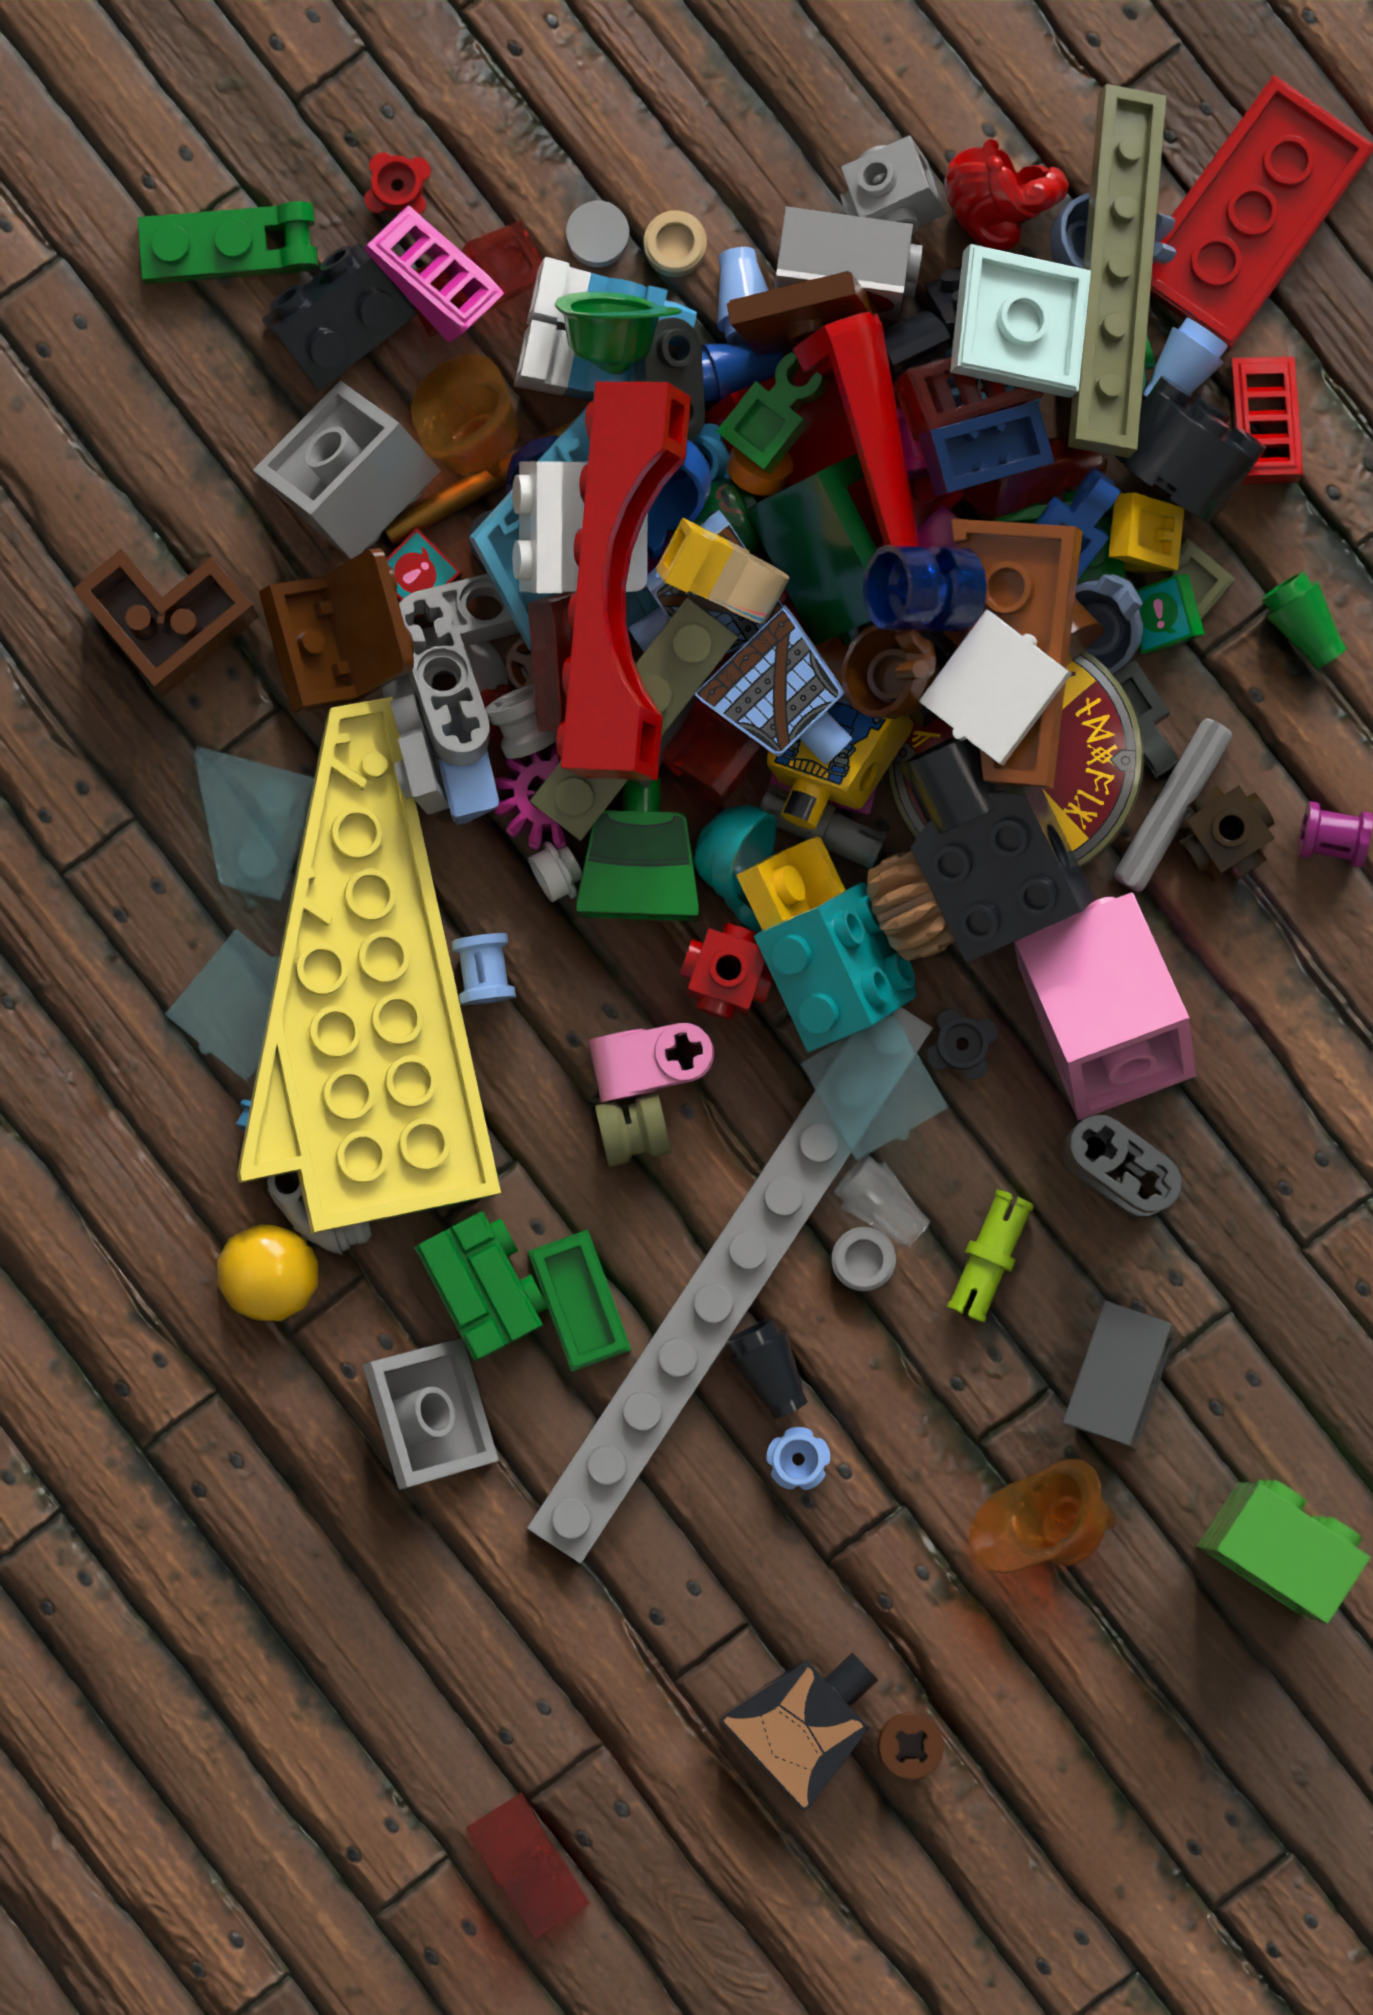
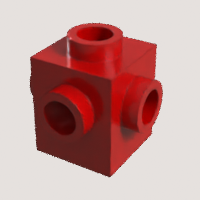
(723, 996)

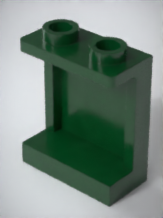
(823, 548)

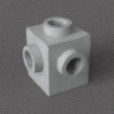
(892, 185)

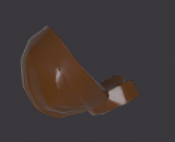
(888, 672)

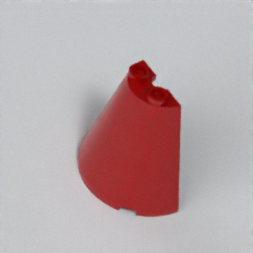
(848, 419)

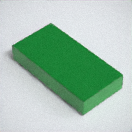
(579, 1300)

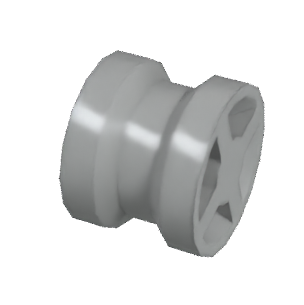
(517, 721)

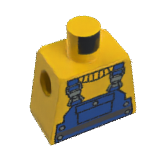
(849, 775)

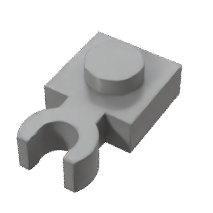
(419, 770)

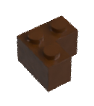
(167, 633)

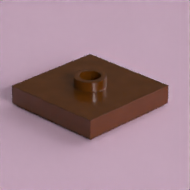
(794, 312)

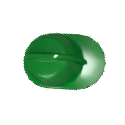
(610, 327)

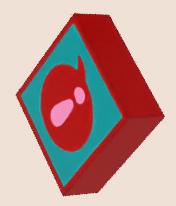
(420, 566)

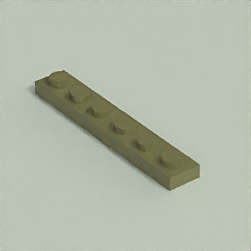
(1120, 262)

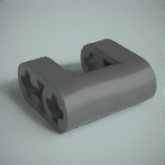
(1117, 1144)

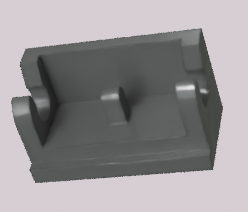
(1120, 1375)

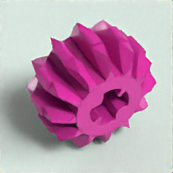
(522, 791)

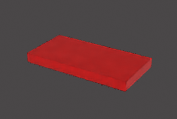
(1256, 209)

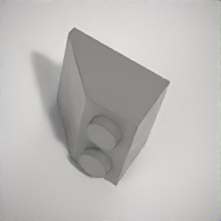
(347, 470)

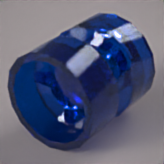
(924, 588)

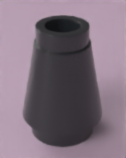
(768, 1366)

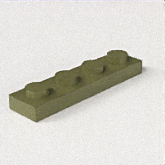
(671, 674)

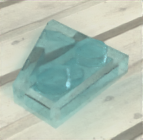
(252, 820)

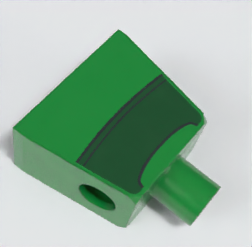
(639, 862)

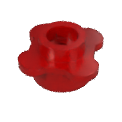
(385, 171)

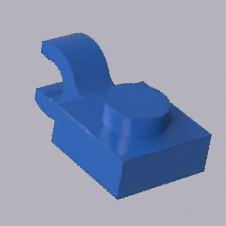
(1089, 504)

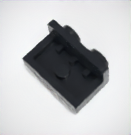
(338, 315)

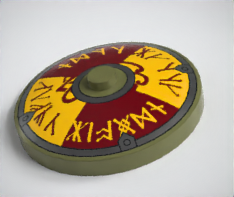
(1095, 764)

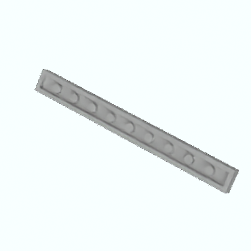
(698, 1326)

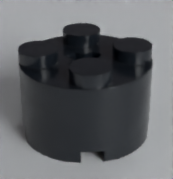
(1191, 450)

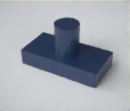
(986, 448)

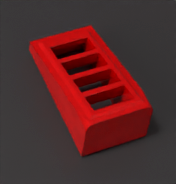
(1273, 469)

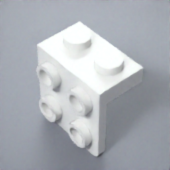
(549, 518)

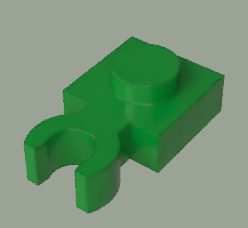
(766, 422)

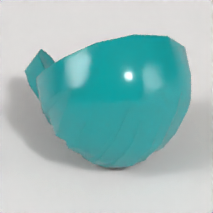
(730, 845)

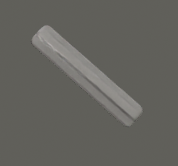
(1170, 806)

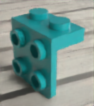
(836, 968)

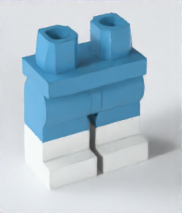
(545, 356)

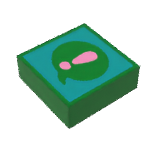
(1168, 614)

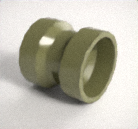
(633, 1129)

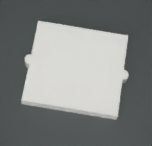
(995, 687)

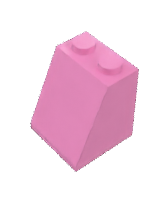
(1107, 1006)

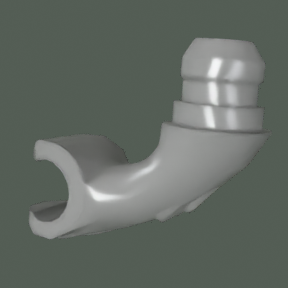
(294, 1210)

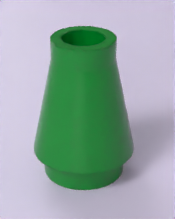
(1304, 618)

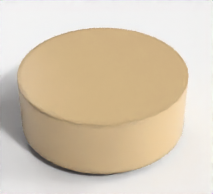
(675, 243)

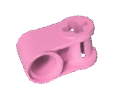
(638, 1061)

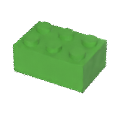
(1285, 1551)

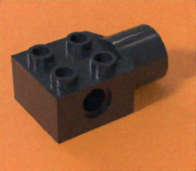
(990, 851)

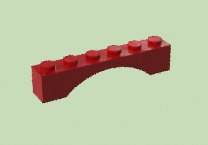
(634, 449)

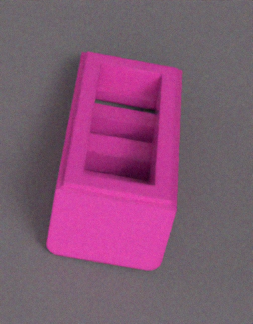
(462, 271)

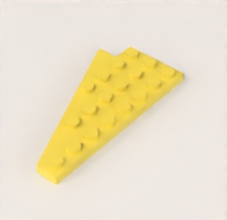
(364, 1031)

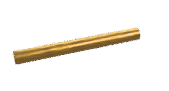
(452, 498)

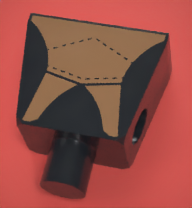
(803, 1725)

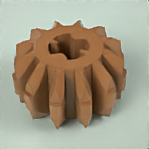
(907, 908)

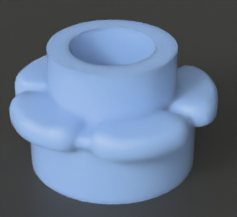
(798, 1441)

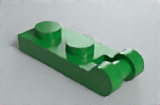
(226, 243)

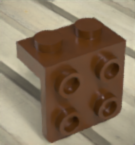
(338, 633)

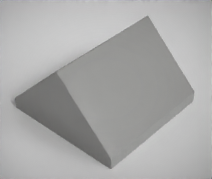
(430, 1413)

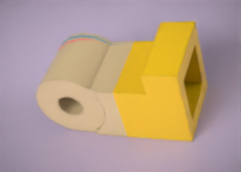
(721, 572)

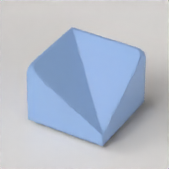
(469, 789)

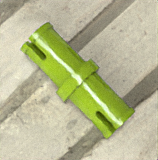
(990, 1256)

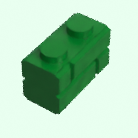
(481, 1286)

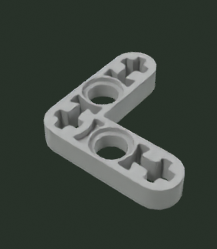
(452, 632)

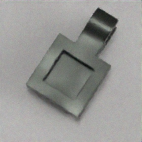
(1150, 711)

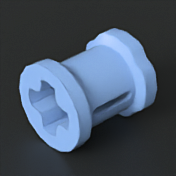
(483, 969)

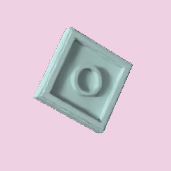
(1020, 321)

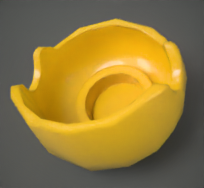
(267, 1272)

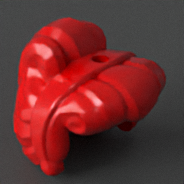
(995, 199)

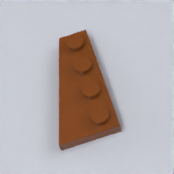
(1033, 590)

